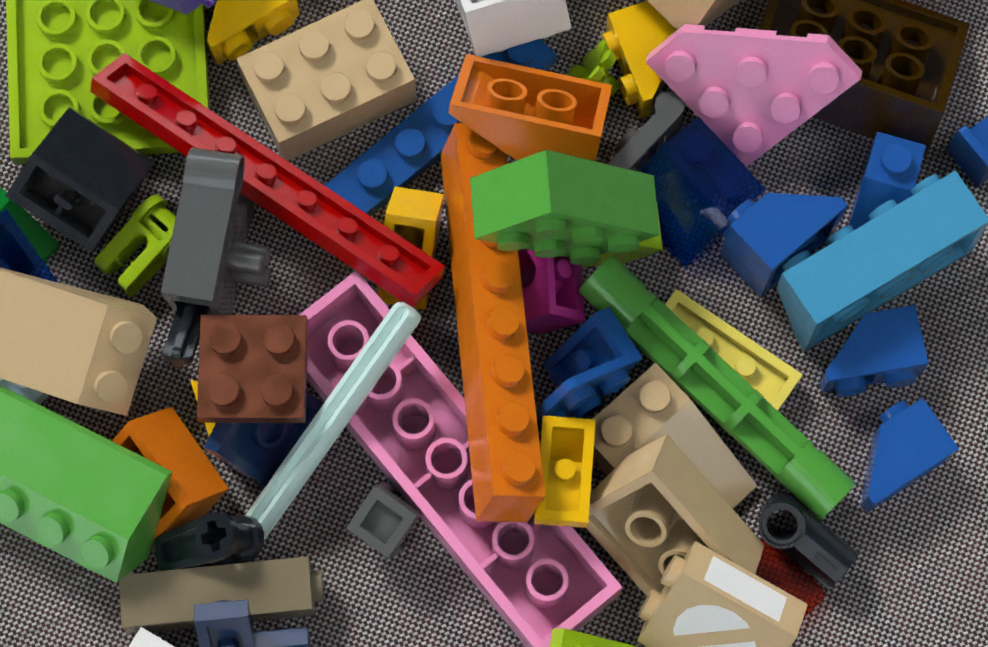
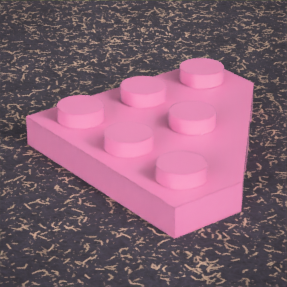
(752, 81)

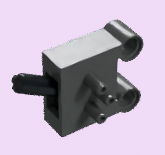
(209, 249)

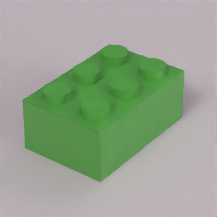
(564, 207)

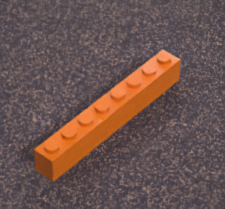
(491, 345)

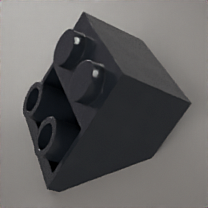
(80, 179)

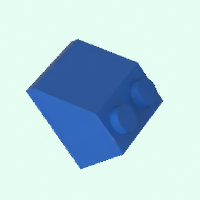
(775, 231)

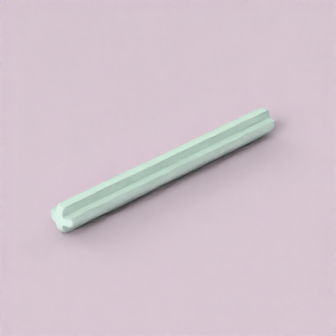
(334, 415)

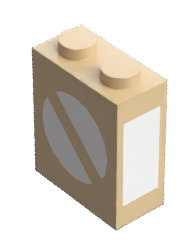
(717, 605)

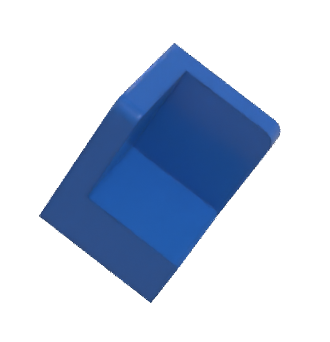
(970, 151)

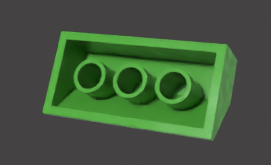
(77, 489)

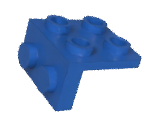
(588, 367)

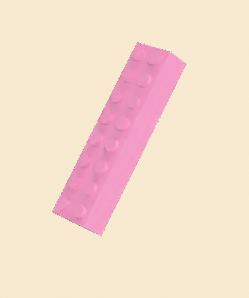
(419, 440)

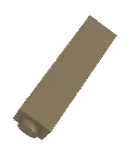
(168, 597)

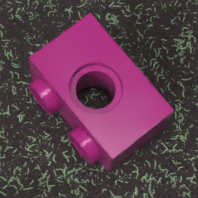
(550, 292)

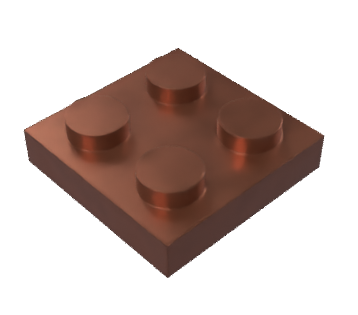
(252, 369)

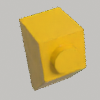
(417, 219)

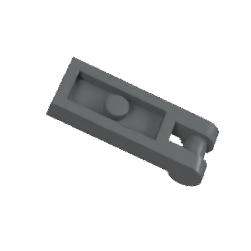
(640, 146)

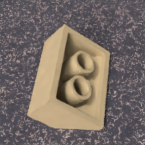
(658, 508)

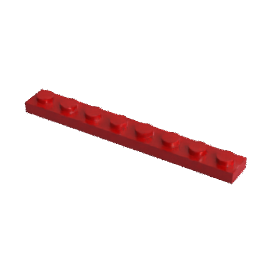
(271, 181)

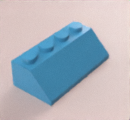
(880, 258)

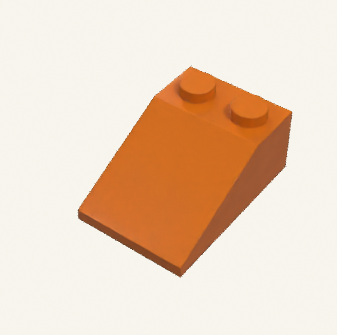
(530, 108)

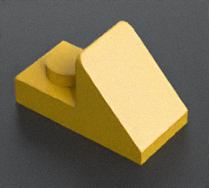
(567, 471)

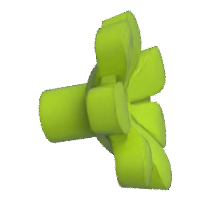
(596, 66)

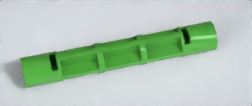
(718, 388)

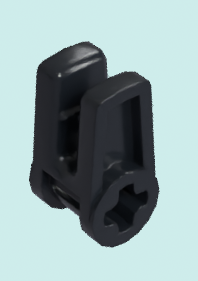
(210, 542)

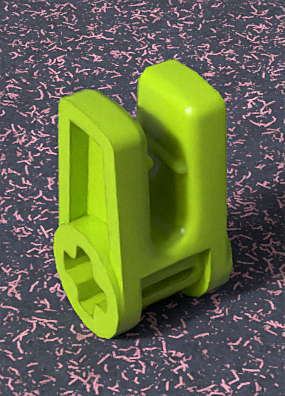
(136, 232)

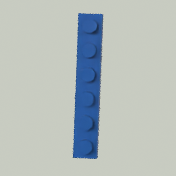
(417, 140)

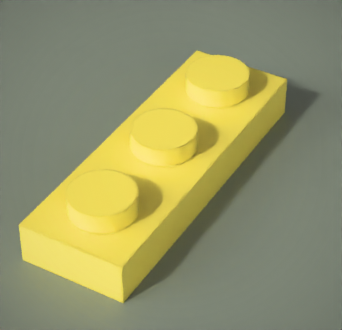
(750, 360)

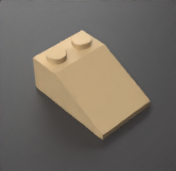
(72, 341)
(659, 407)

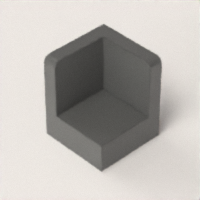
(384, 520)

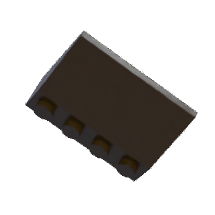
(904, 60)

